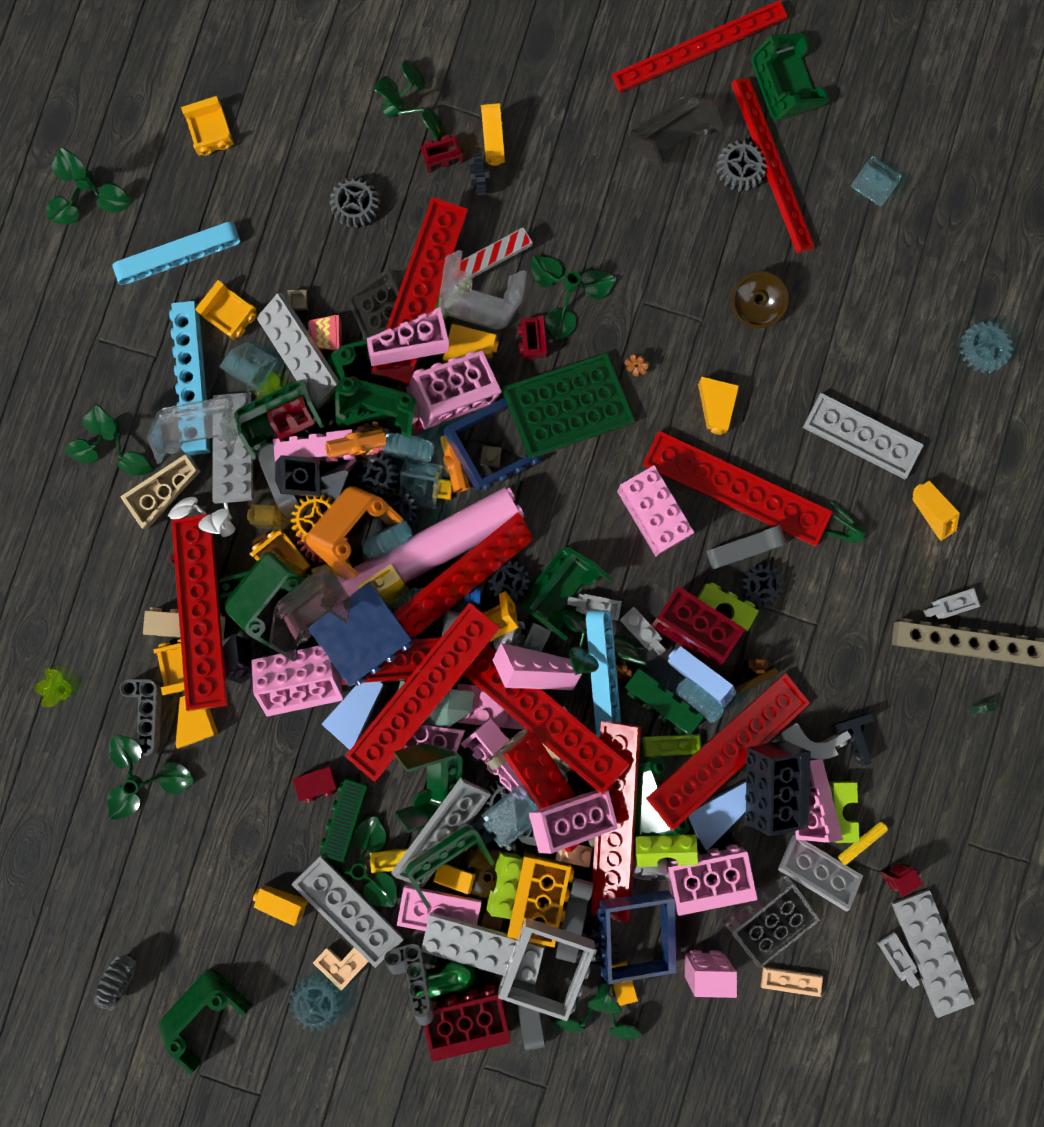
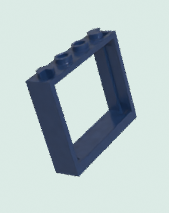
(502, 475)
(643, 970)

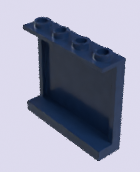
(366, 639)

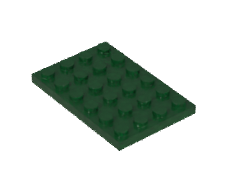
(567, 405)

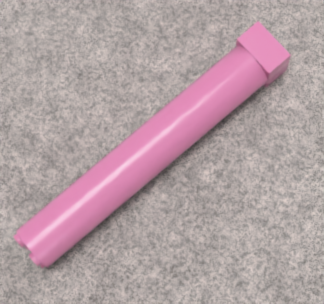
(440, 541)

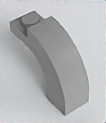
(819, 750)

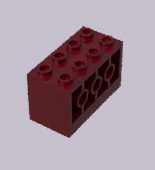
(698, 627)
(469, 1034)

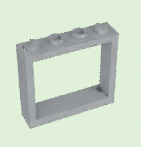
(537, 1002)

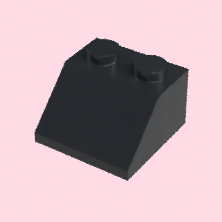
(297, 475)
(339, 478)
(237, 659)

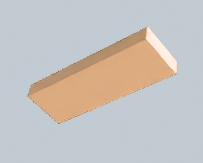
(792, 981)

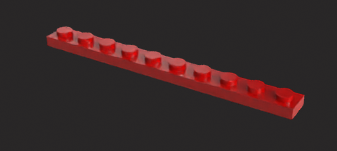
(699, 46)
(775, 170)

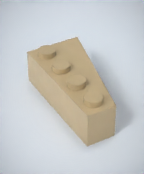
(156, 493)
(165, 623)

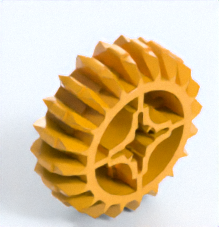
(307, 519)

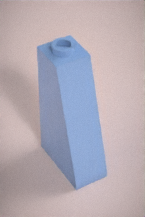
(702, 675)
(353, 713)
(718, 814)

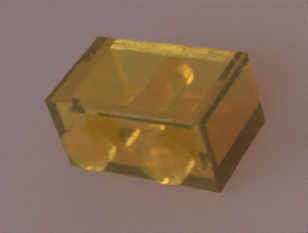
(265, 517)

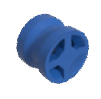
(473, 597)

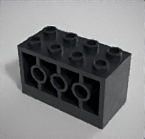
(777, 788)

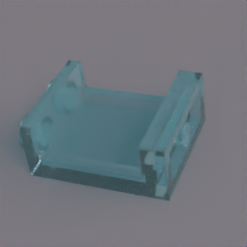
(509, 817)

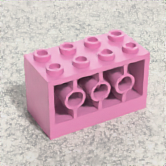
(453, 388)
(655, 511)
(296, 685)
(716, 891)

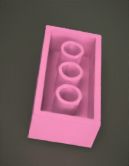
(573, 821)
(710, 974)

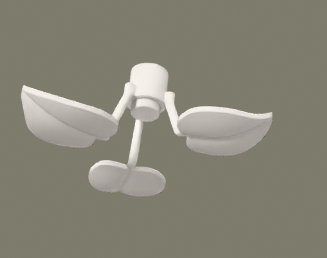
(216, 523)

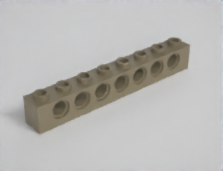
(903, 638)

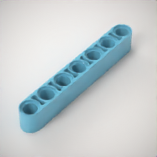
(176, 253)
(605, 678)

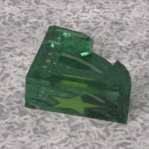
(983, 708)

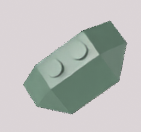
(451, 709)

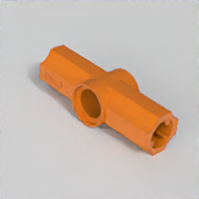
(355, 443)
(452, 465)

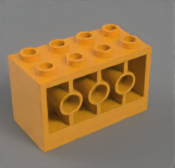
(532, 887)

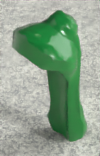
(453, 978)

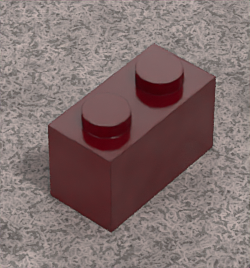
(315, 784)

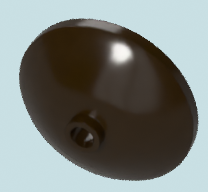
(762, 312)
(477, 864)

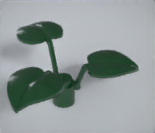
(394, 104)
(68, 167)
(548, 270)
(97, 422)
(580, 658)
(122, 799)
(382, 888)
(603, 1003)

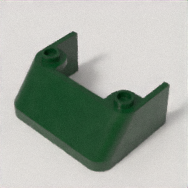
(337, 360)
(253, 420)
(556, 584)
(258, 589)
(443, 773)
(442, 852)
(208, 990)

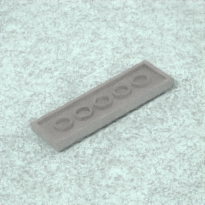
(298, 349)
(863, 436)
(235, 467)
(457, 809)
(347, 910)
(479, 947)
(932, 953)

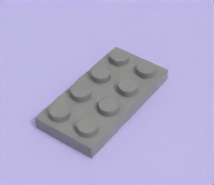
(820, 873)

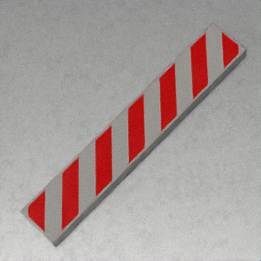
(496, 253)

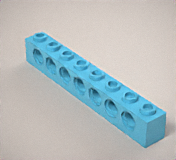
(179, 313)

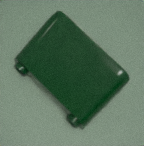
(784, 76)
(355, 393)
(647, 819)

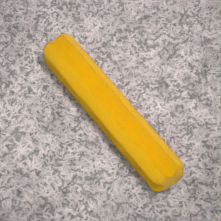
(864, 842)

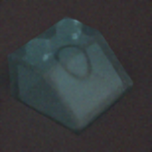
(876, 181)
(248, 365)
(420, 478)

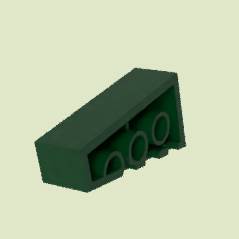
(663, 702)

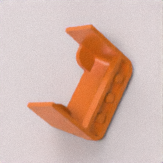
(328, 533)

